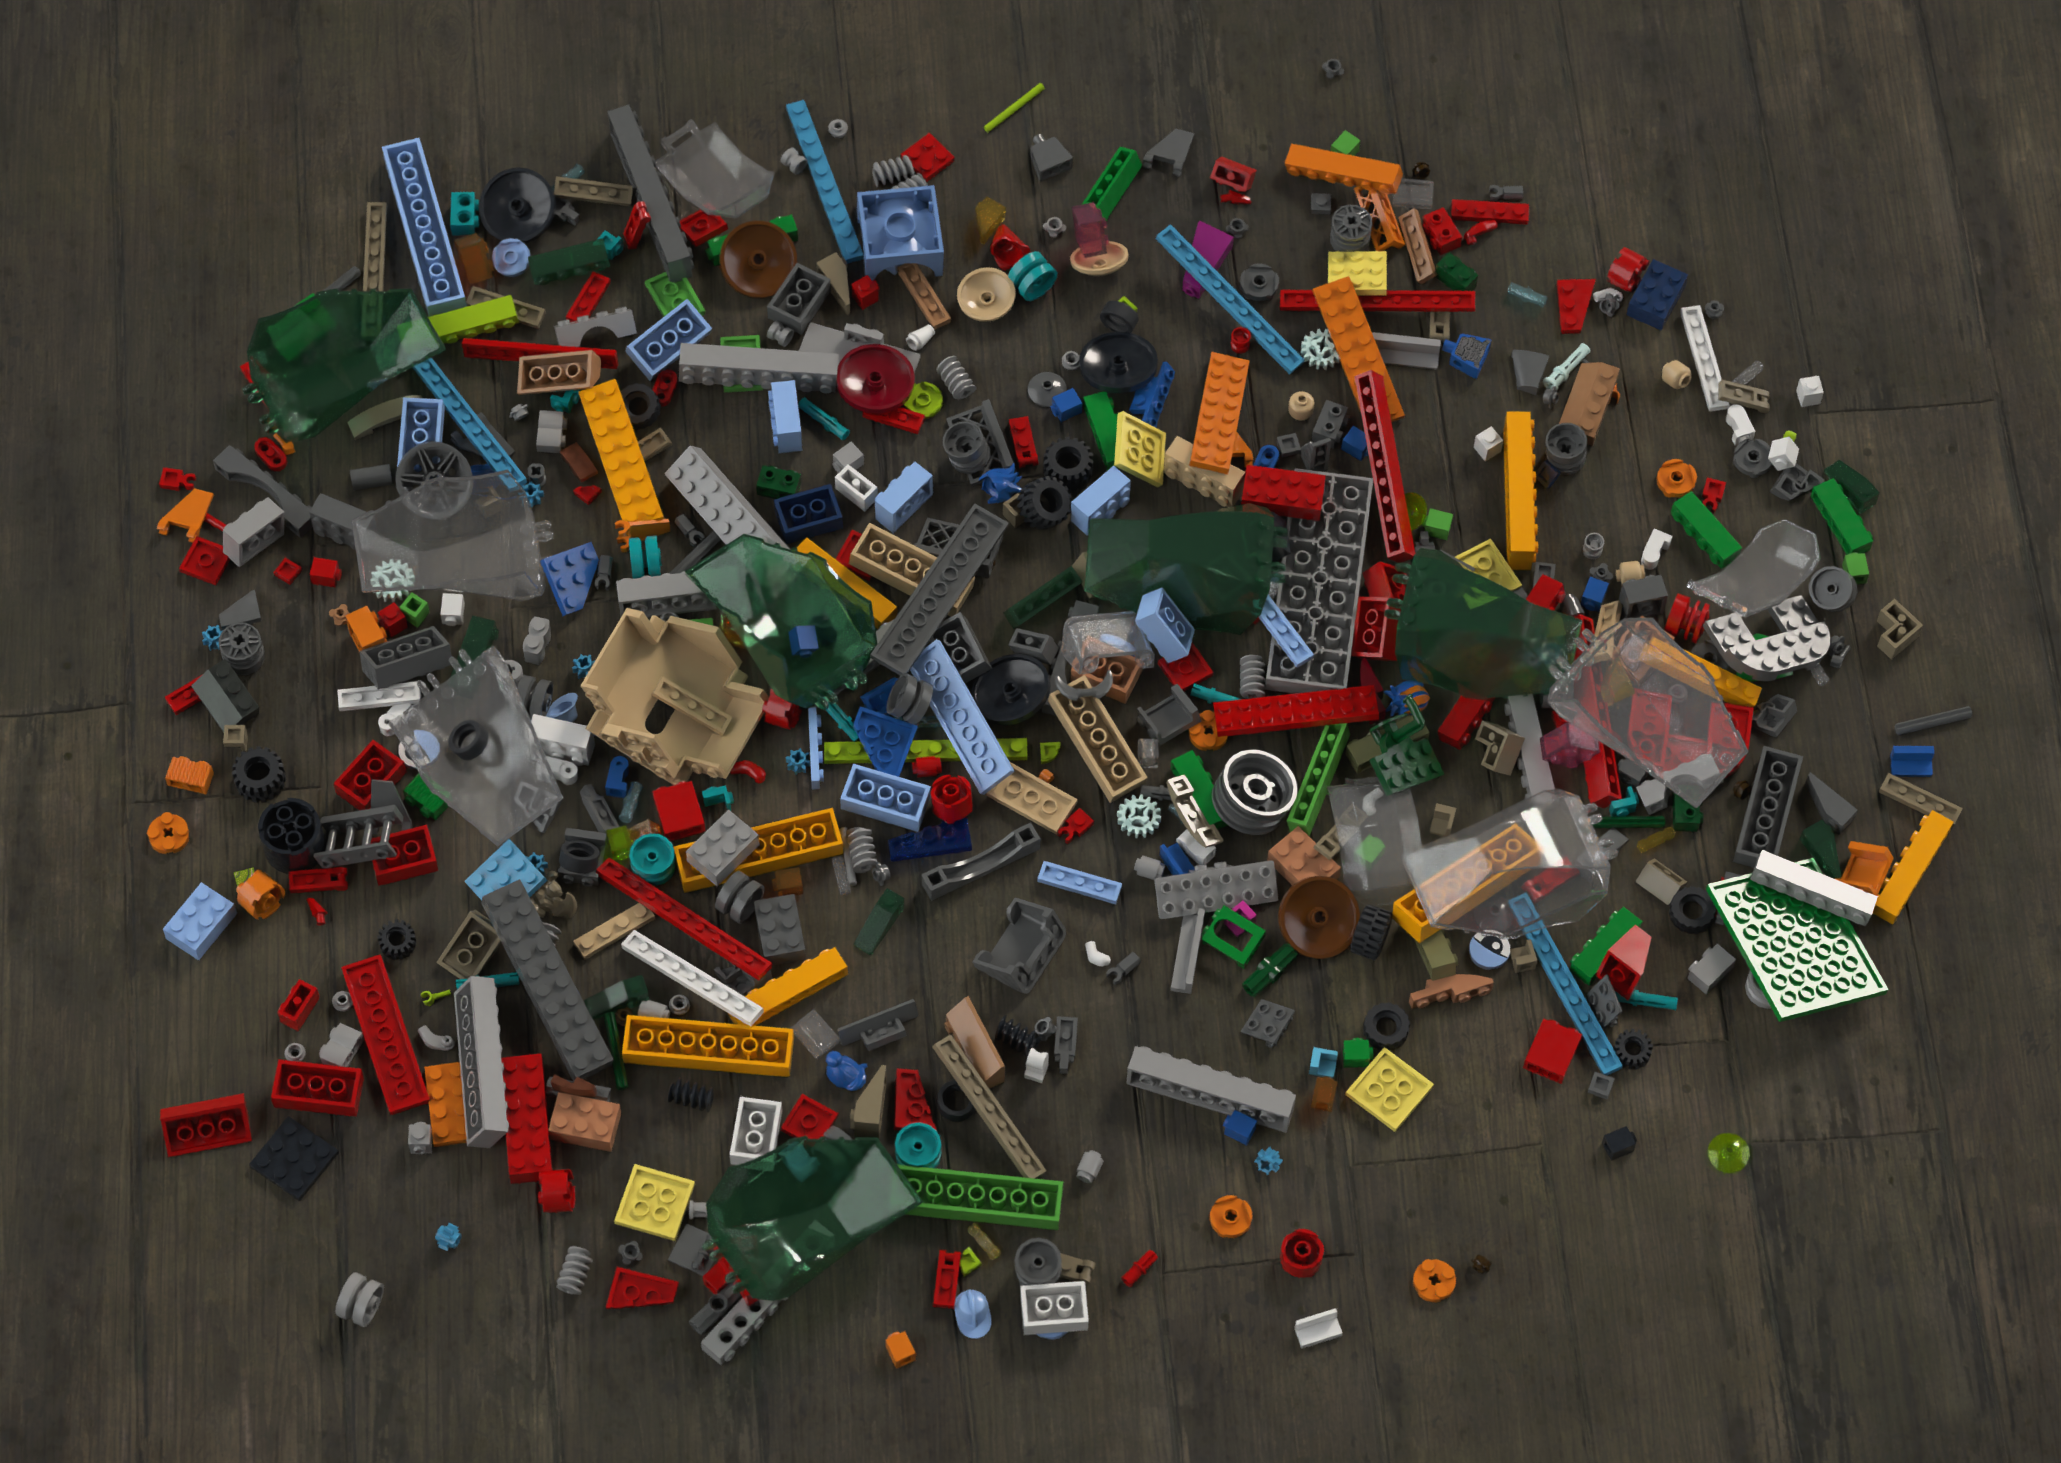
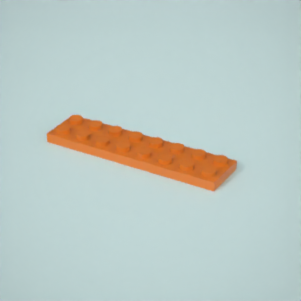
(1353, 337)
(1219, 413)

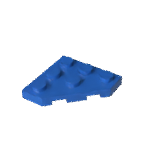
(571, 576)
(884, 739)

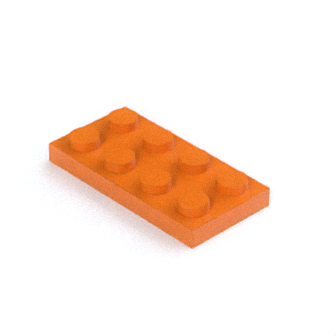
(446, 1104)

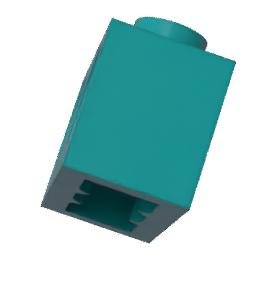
(464, 213)

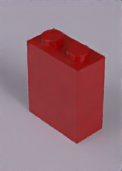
(679, 810)
(1552, 1050)

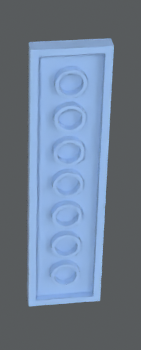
(962, 719)

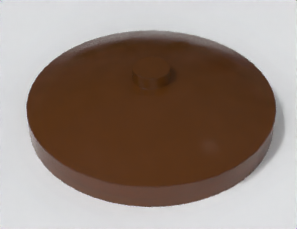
(757, 258)
(1318, 917)

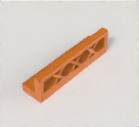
(1387, 219)

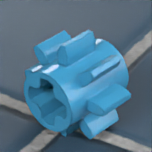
(535, 490)
(211, 637)
(582, 665)
(799, 766)
(539, 861)
(1268, 1160)
(448, 1236)

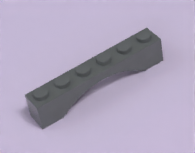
(237, 468)
(1059, 663)
(953, 876)

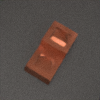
(579, 462)
(578, 1087)

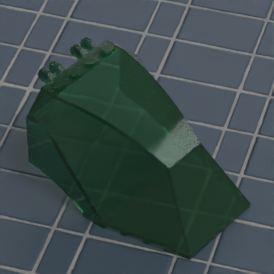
(333, 354)
(1207, 562)
(772, 591)
(1474, 632)
(802, 1210)

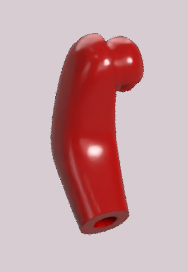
(1479, 229)
(750, 769)

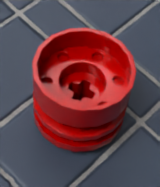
(1687, 618)

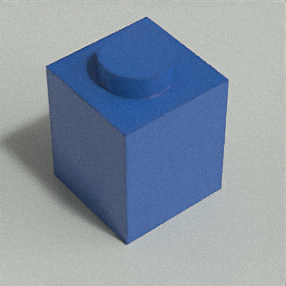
(1066, 405)
(1355, 443)
(1594, 594)
(803, 640)
(1239, 1127)

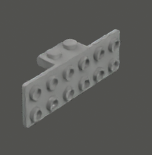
(829, 340)
(1214, 887)

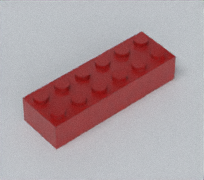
(527, 1117)

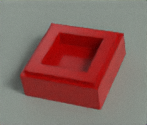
(287, 571)

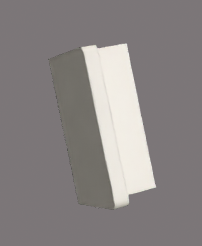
(1318, 1328)

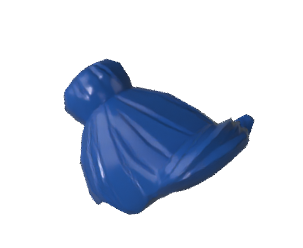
(845, 1071)

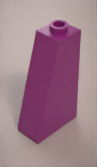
(1213, 247)

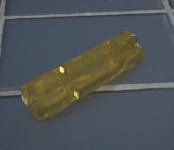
(1656, 839)
(984, 1241)

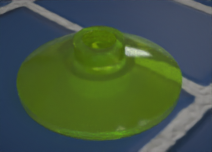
(1417, 504)
(1727, 1161)

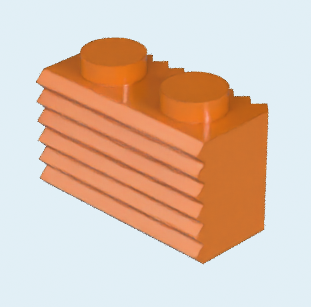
(189, 775)

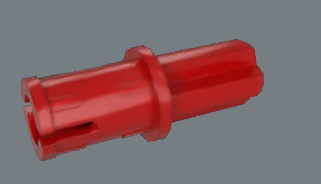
(1139, 1268)

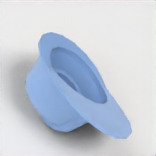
(564, 708)
(972, 1313)

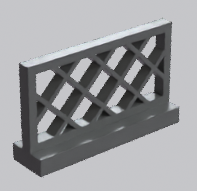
(994, 432)
(985, 569)

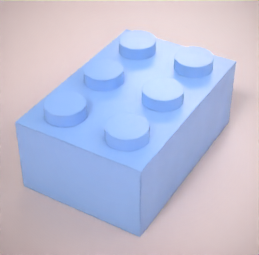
(785, 416)
(903, 496)
(1101, 499)
(1165, 625)
(199, 921)

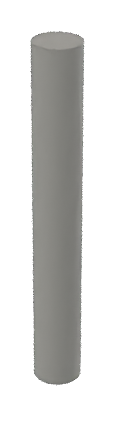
(851, 875)

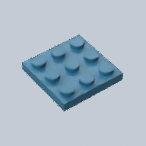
(503, 868)

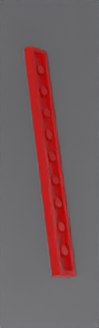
(1394, 301)
(684, 919)

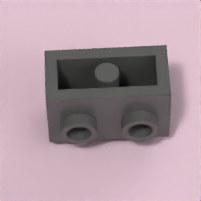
(1330, 423)
(1034, 644)

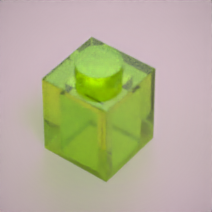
(619, 842)

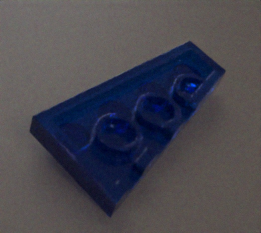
(932, 841)

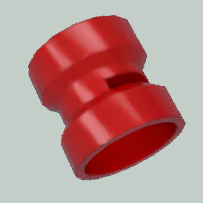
(1240, 340)

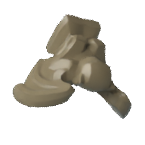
(549, 899)

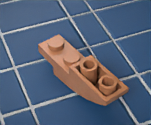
(1459, 987)

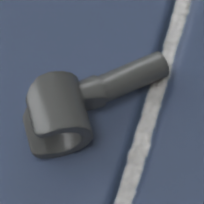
(1837, 660)

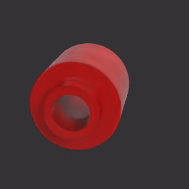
(926, 766)

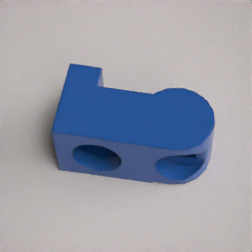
(615, 781)

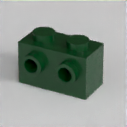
(1456, 274)
(777, 482)
(1685, 815)

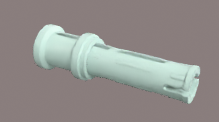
(1561, 373)

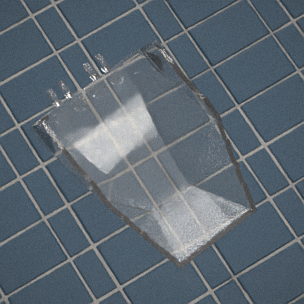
(454, 539)
(1650, 706)
(510, 778)
(1515, 869)

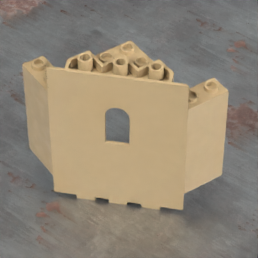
(692, 658)

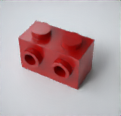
(1233, 174)
(1441, 231)
(298, 1005)

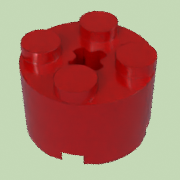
(1627, 269)
(781, 712)
(951, 798)
(557, 1191)
(1297, 1264)

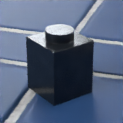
(1619, 1143)

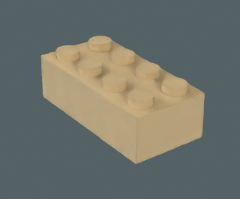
(1218, 486)

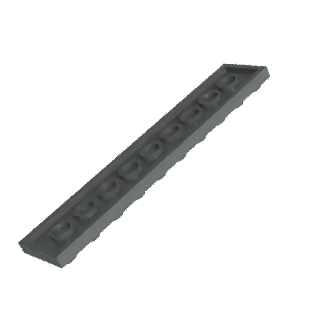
(939, 590)

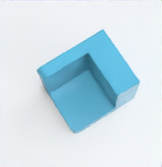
(1323, 1062)

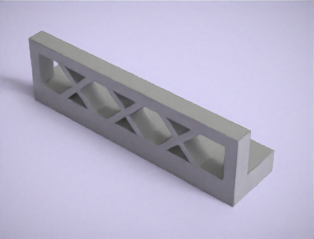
(1187, 952)

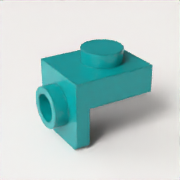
(613, 244)
(566, 403)
(717, 795)
(1624, 806)

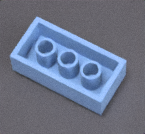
(661, 343)
(420, 423)
(885, 797)

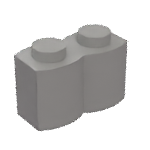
(550, 431)
(536, 640)
(342, 1046)

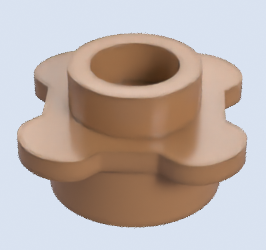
(339, 620)

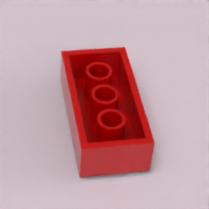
(1284, 491)
(317, 1088)

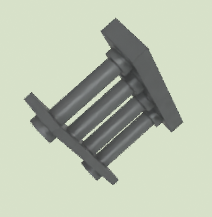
(353, 822)

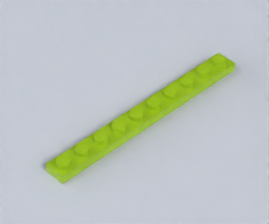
(855, 753)

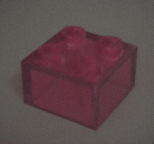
(1089, 230)
(1568, 746)

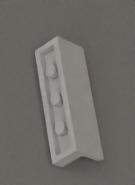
(1408, 350)

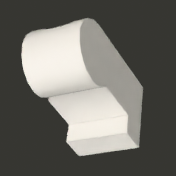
(1740, 424)
(1651, 553)
(393, 712)
(563, 770)
(1195, 850)
(1036, 1065)

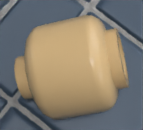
(1676, 374)
(1301, 405)
(1630, 570)

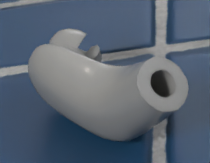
(435, 1042)

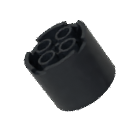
(291, 835)

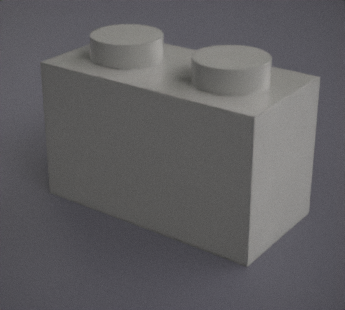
(1711, 968)

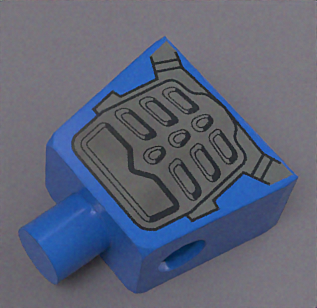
(1468, 353)

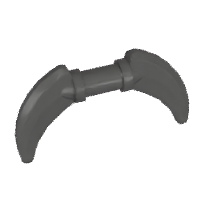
(1075, 694)

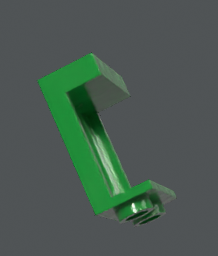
(1242, 958)

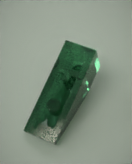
(1855, 486)
(1821, 845)
(879, 921)
(624, 994)

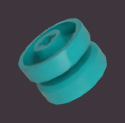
(1032, 276)
(645, 558)
(653, 859)
(918, 1146)

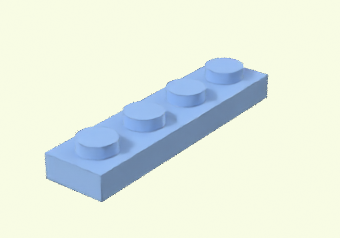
(1285, 634)
(815, 756)
(1079, 882)

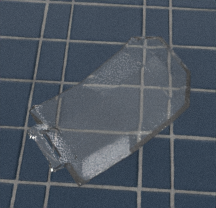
(713, 172)
(1764, 571)
(1372, 837)

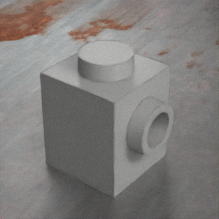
(420, 1138)

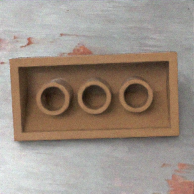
(558, 372)
(1590, 397)
(975, 1042)

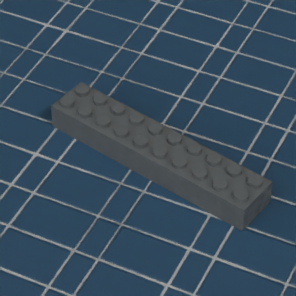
(648, 188)
(547, 981)

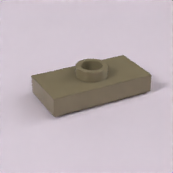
(654, 444)

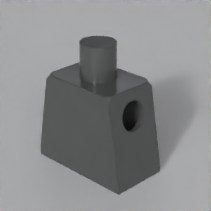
(1049, 157)

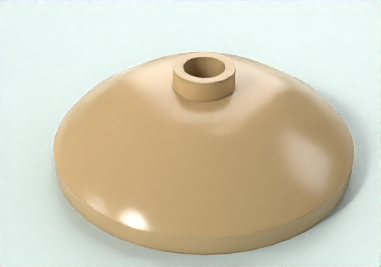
(1103, 264)
(983, 285)

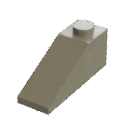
(836, 270)

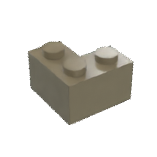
(1900, 626)
(1502, 747)

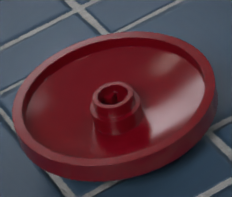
(875, 378)

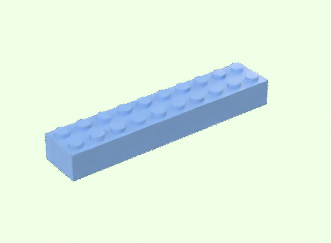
(424, 227)

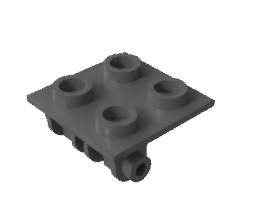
(1604, 1003)
(1268, 1022)
(689, 1251)

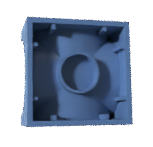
(900, 229)

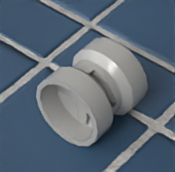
(794, 161)
(780, 333)
(1593, 545)

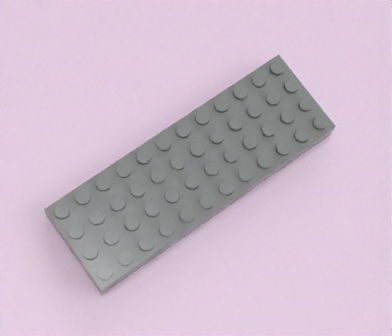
(1323, 587)

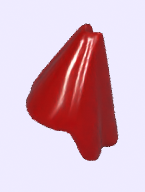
(1007, 248)

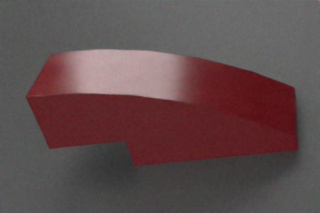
(1367, 678)

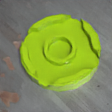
(925, 399)

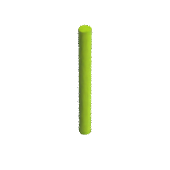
(1014, 107)

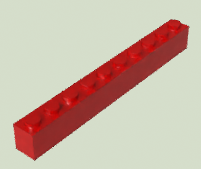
(1385, 466)
(1468, 712)
(1602, 768)

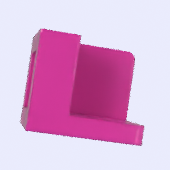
(1245, 911)

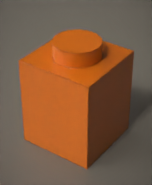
(900, 1349)

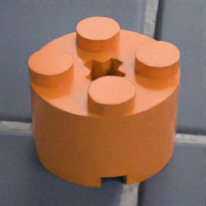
(260, 895)

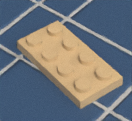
(1034, 799)

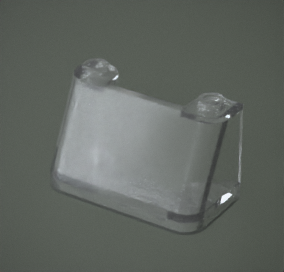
(1103, 636)

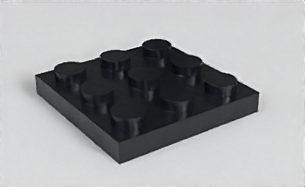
(294, 1158)

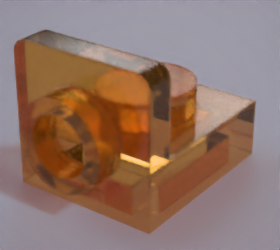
(644, 828)

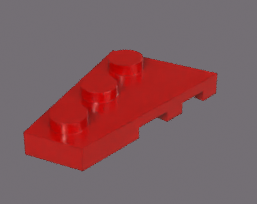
(1573, 303)
(910, 1100)
(640, 1289)

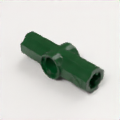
(1269, 970)

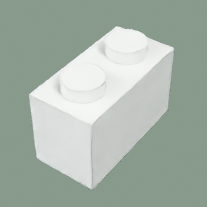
(856, 487)

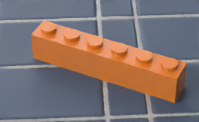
(1343, 169)

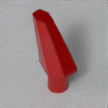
(1235, 198)
(317, 911)

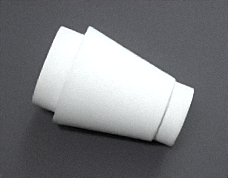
(920, 337)

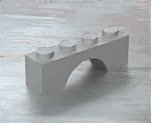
(571, 333)
(1654, 795)

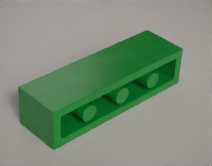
(1114, 180)
(1103, 425)
(1841, 517)
(1705, 530)
(1201, 783)
(1589, 960)

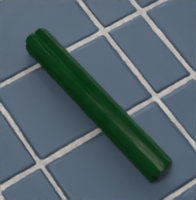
(1631, 822)
(615, 1050)

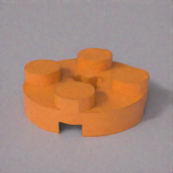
(1676, 488)
(1209, 741)
(165, 823)
(1237, 1207)
(1439, 1291)

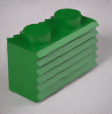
(420, 795)

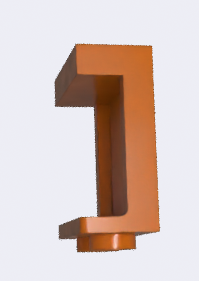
(1867, 867)

